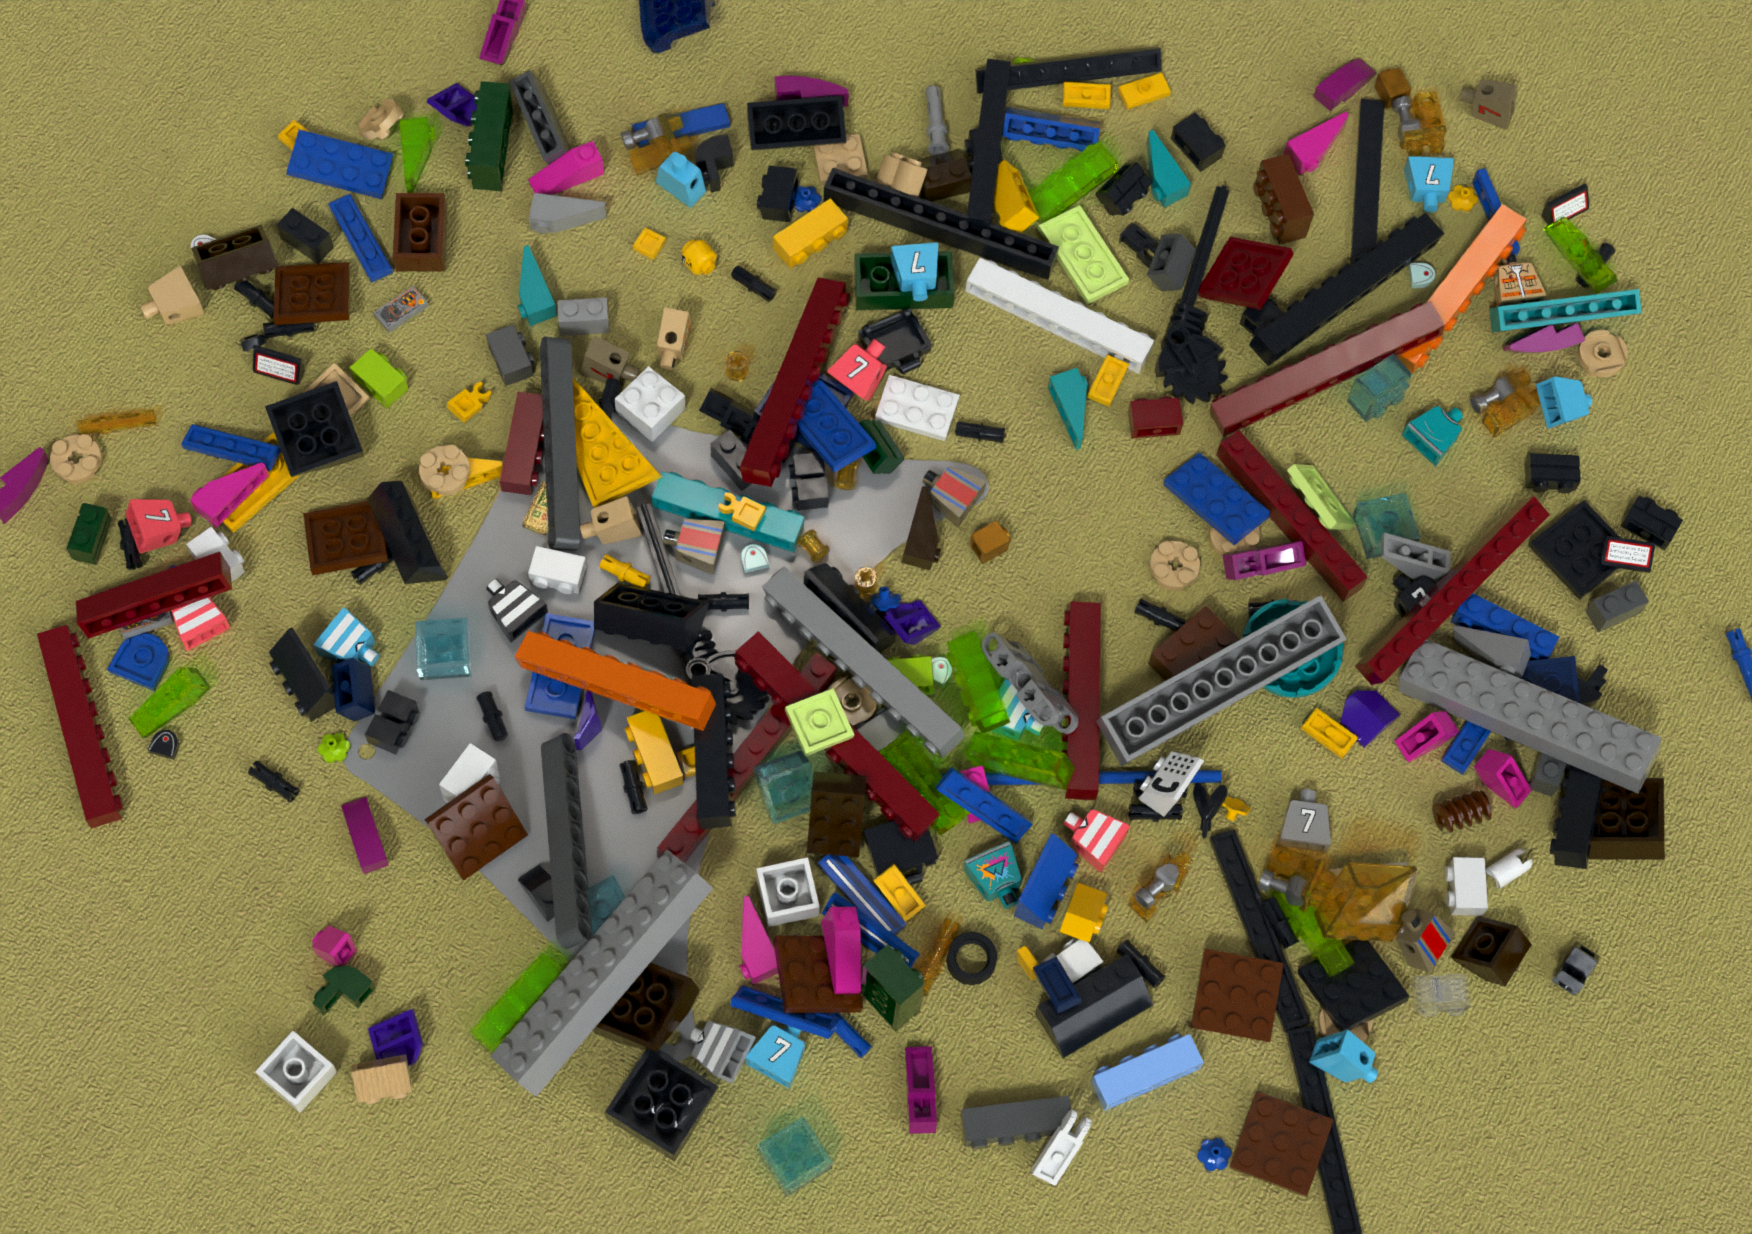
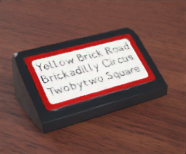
(1567, 205)
(277, 365)
(1627, 554)

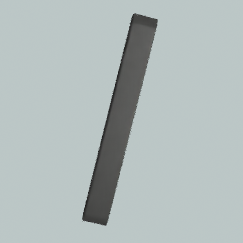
(559, 444)
(566, 841)

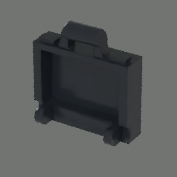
(903, 340)
(890, 846)

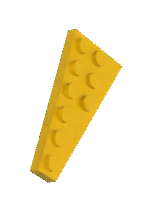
(604, 455)

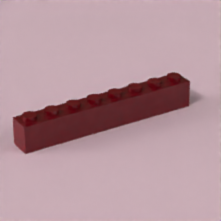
(1291, 515)
(1083, 696)
(79, 726)

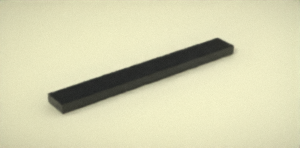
(1079, 68)
(988, 142)
(1367, 177)
(1257, 924)
(1332, 1165)

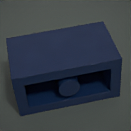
(353, 689)

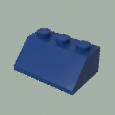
(1047, 883)

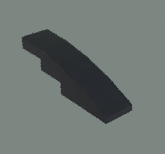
(733, 415)

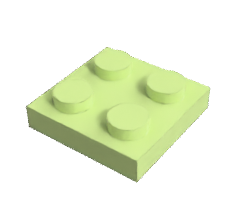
(819, 722)

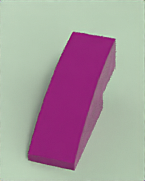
(502, 30)
(1343, 83)
(805, 87)
(1547, 339)
(21, 483)
(1264, 560)
(364, 835)
(920, 1090)

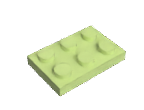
(1320, 497)

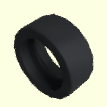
(971, 938)

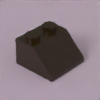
(945, 176)
(1492, 950)

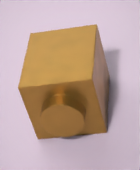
(1391, 85)
(990, 542)

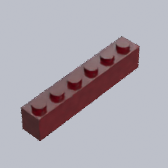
(153, 595)

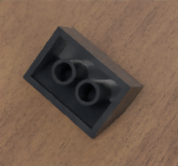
(301, 676)

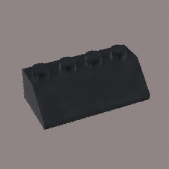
(796, 123)
(405, 533)
(846, 602)
(649, 615)
(1107, 1000)

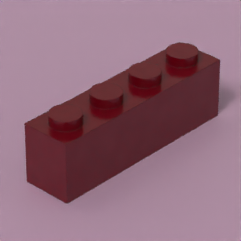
(524, 446)

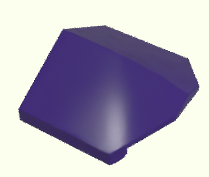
(455, 104)
(912, 621)
(1367, 715)
(589, 723)
(397, 1037)

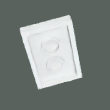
(917, 408)

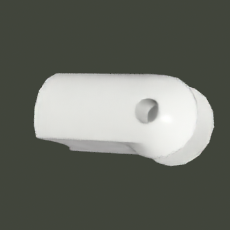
(1508, 868)

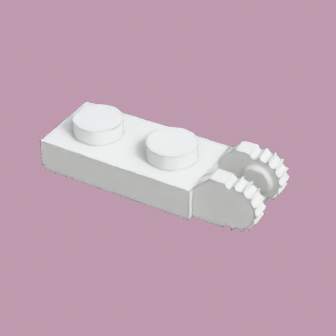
(1061, 1149)

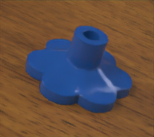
(806, 199)
(885, 599)
(1212, 1160)

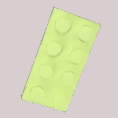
(1084, 254)

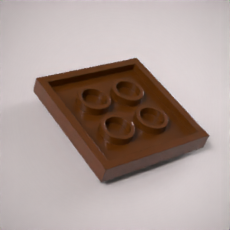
(312, 293)
(343, 538)
(476, 827)
(807, 977)
(1236, 995)
(1281, 1144)

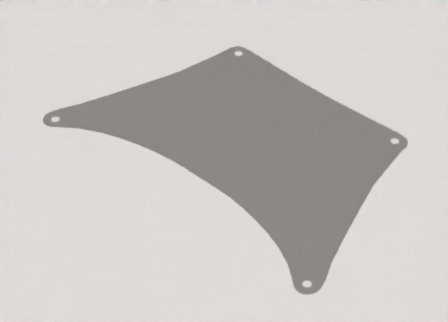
(857, 527)

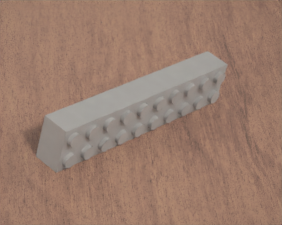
(1220, 680)
(1530, 715)
(601, 973)

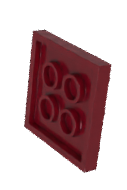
(1245, 273)

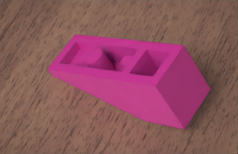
(1312, 146)
(569, 170)
(226, 493)
(843, 948)
(757, 951)

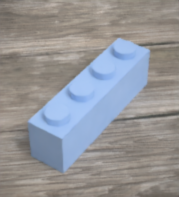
(1147, 1071)

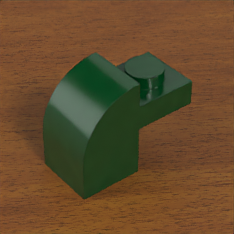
(343, 982)

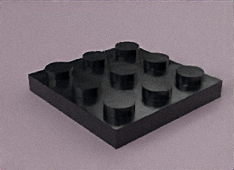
(1574, 549)
(1356, 992)

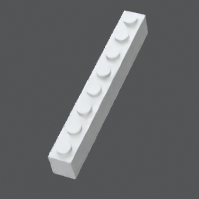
(1058, 314)

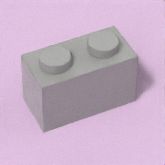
(583, 316)

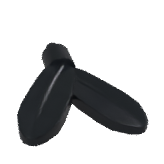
(1208, 807)

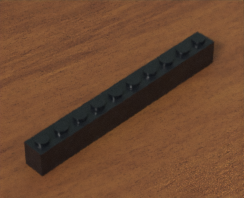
(940, 224)
(1345, 289)

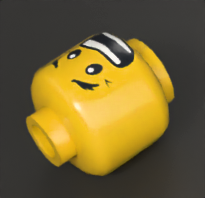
(698, 257)

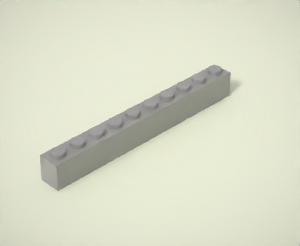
(863, 662)

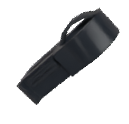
(1139, 242)

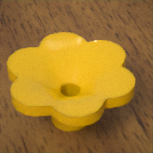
(1462, 198)
(1235, 807)

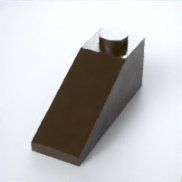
(923, 537)

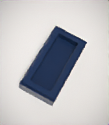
(1057, 985)

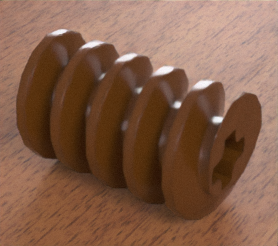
(1462, 810)

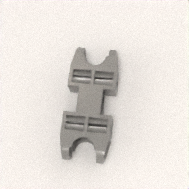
(1032, 688)

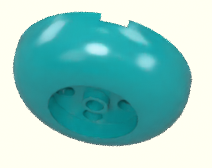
(1306, 678)

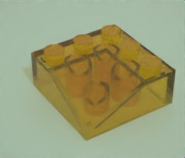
(1366, 902)

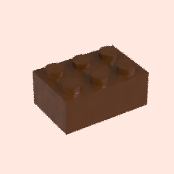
(1283, 199)
(420, 232)
(1191, 644)

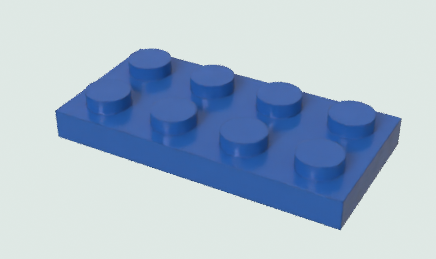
(339, 164)
(833, 429)
(1216, 498)
(550, 695)

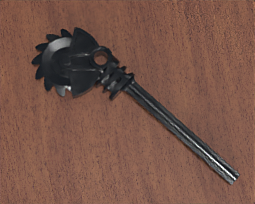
(1193, 362)
(700, 653)

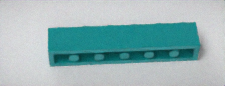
(1565, 310)
(700, 502)

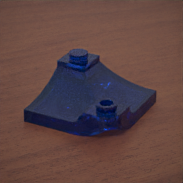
(672, 19)

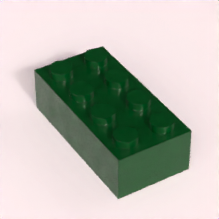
(490, 136)
(879, 290)
(892, 986)

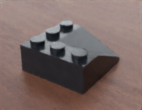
(314, 430)
(661, 1103)

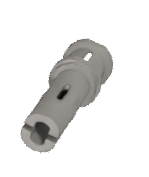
(936, 129)

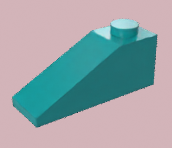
(1167, 178)
(534, 295)
(1069, 396)

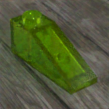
(416, 148)
(170, 700)

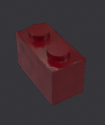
(1155, 417)

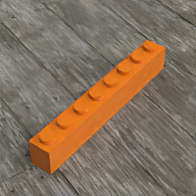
(1468, 277)
(616, 679)

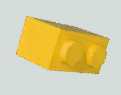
(1085, 913)

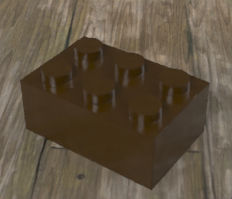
(234, 257)
(836, 814)

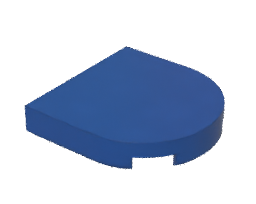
(141, 660)

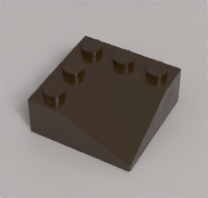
(1630, 823)
(649, 1009)

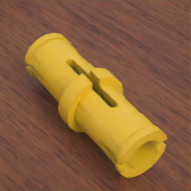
(624, 571)

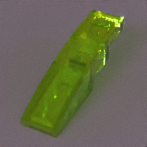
(1580, 254)
(1305, 926)

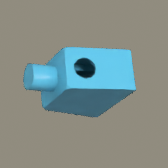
(678, 176)
(1562, 400)
(1344, 1057)

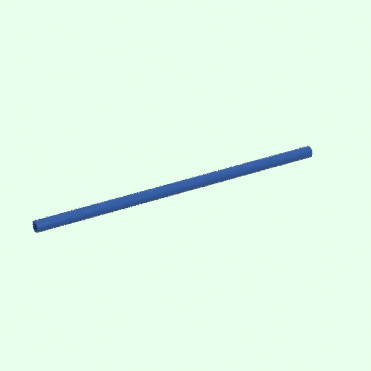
(1108, 777)

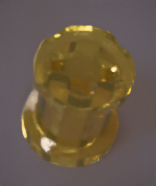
(738, 365)
(846, 477)
(813, 545)
(864, 574)

